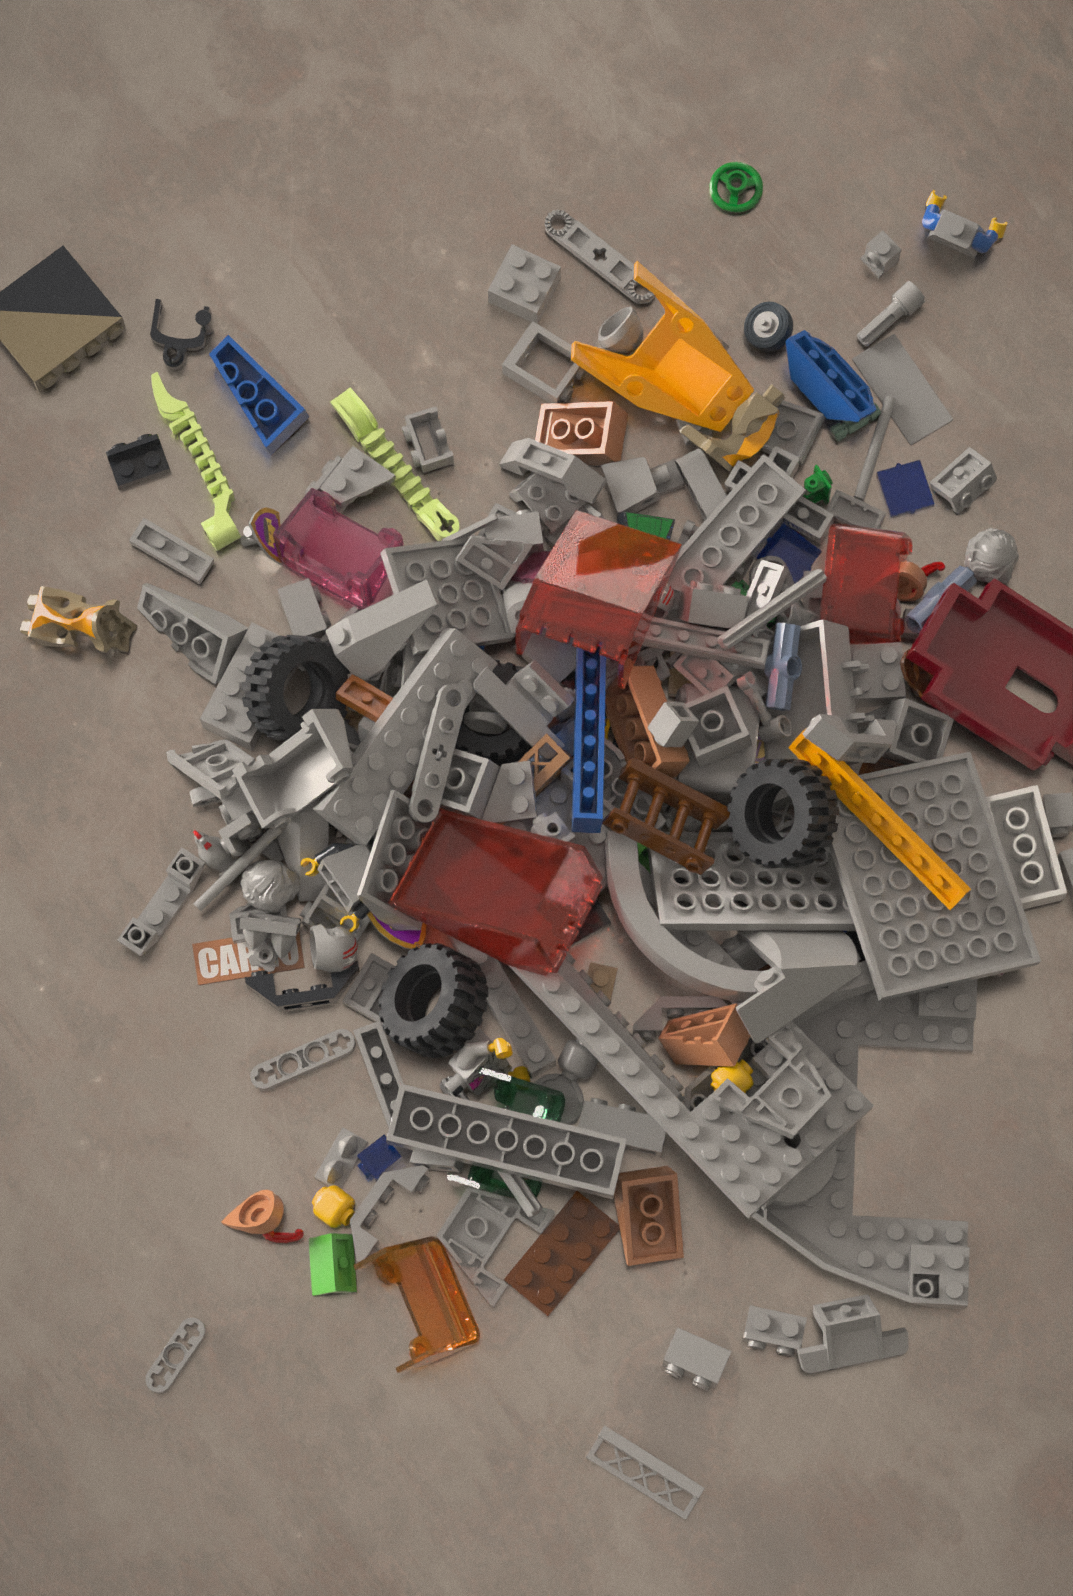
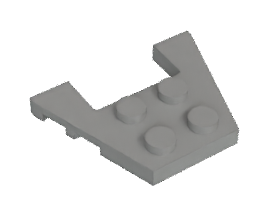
(787, 1098)
(477, 1229)

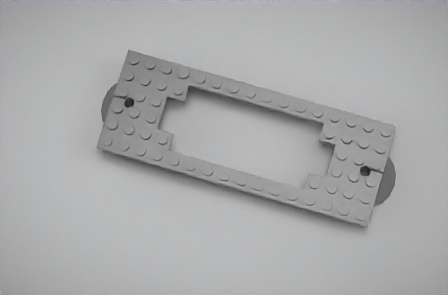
(737, 1154)

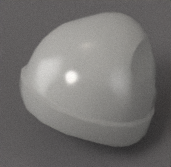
(621, 331)

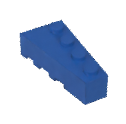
(264, 401)

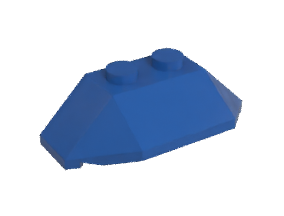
(828, 379)

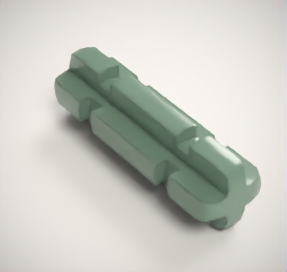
(840, 430)

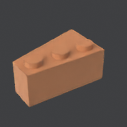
(706, 1037)

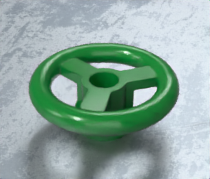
(736, 177)

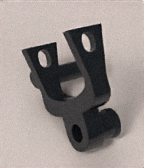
(178, 345)

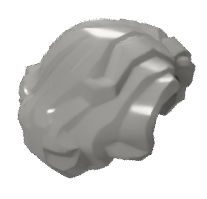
(992, 555)
(269, 885)

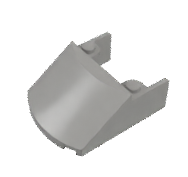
(802, 973)

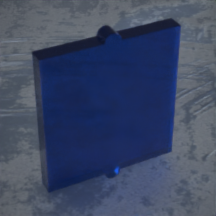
(905, 488)
(793, 550)

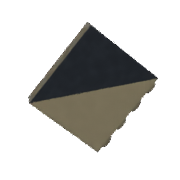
(55, 318)

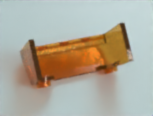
(431, 1296)

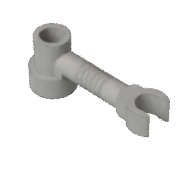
(772, 728)

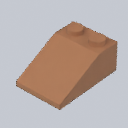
(585, 430)
(649, 1215)

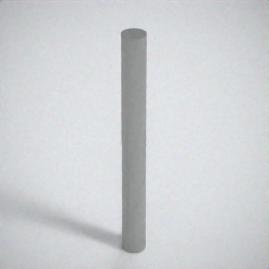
(874, 448)
(236, 868)

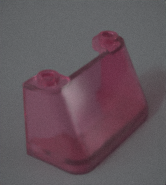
(334, 549)

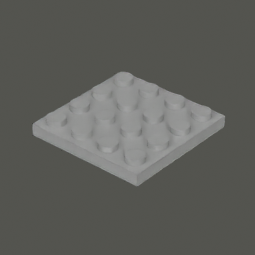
(464, 596)

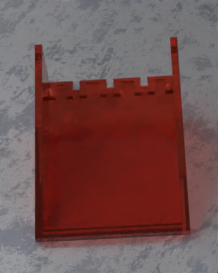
(599, 589)
(500, 890)

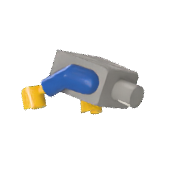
(958, 231)

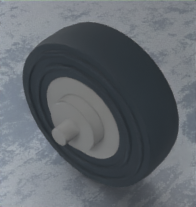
(768, 326)

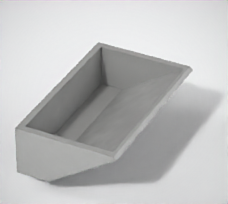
(823, 685)

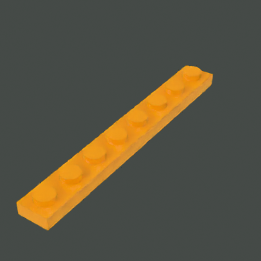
(885, 824)

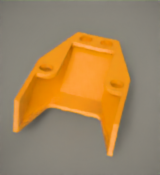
(675, 369)

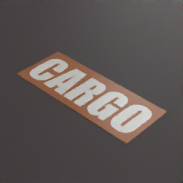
(226, 961)

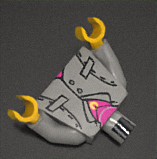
(481, 1053)

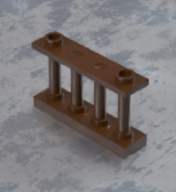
(679, 796)

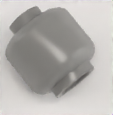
(576, 1060)

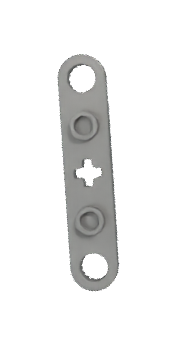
(585, 243)
(441, 733)

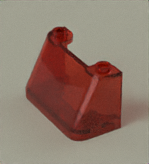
(864, 582)

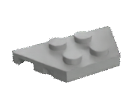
(212, 765)

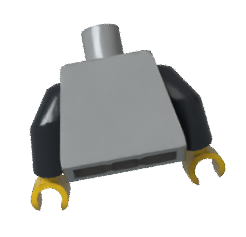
(343, 870)

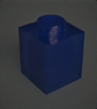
(378, 1158)

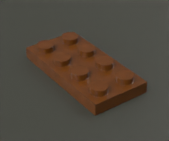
(562, 1254)

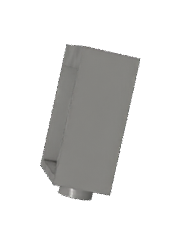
(520, 352)

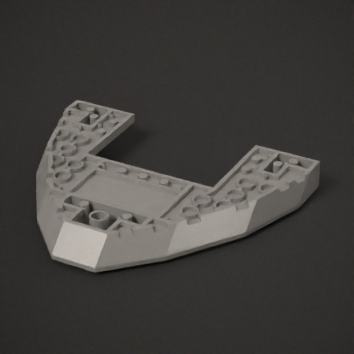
(901, 1257)

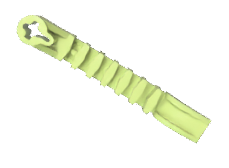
(366, 431)
(220, 527)

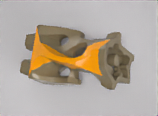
(751, 429)
(94, 621)

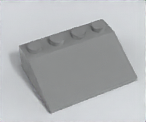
(389, 858)

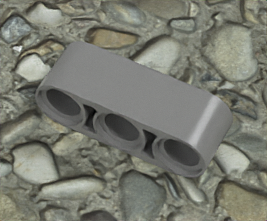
(701, 482)

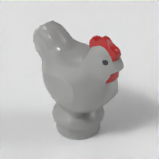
(212, 852)

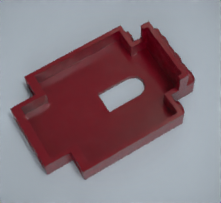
(972, 654)

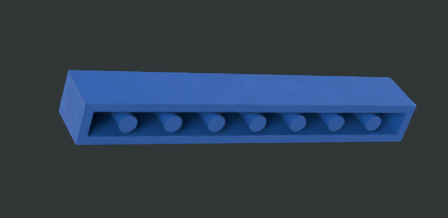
(589, 742)

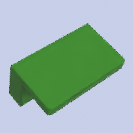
(332, 1264)

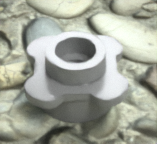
(267, 964)

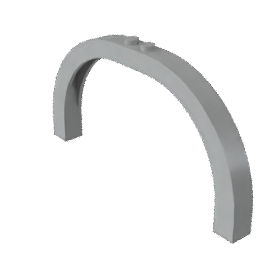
(668, 952)

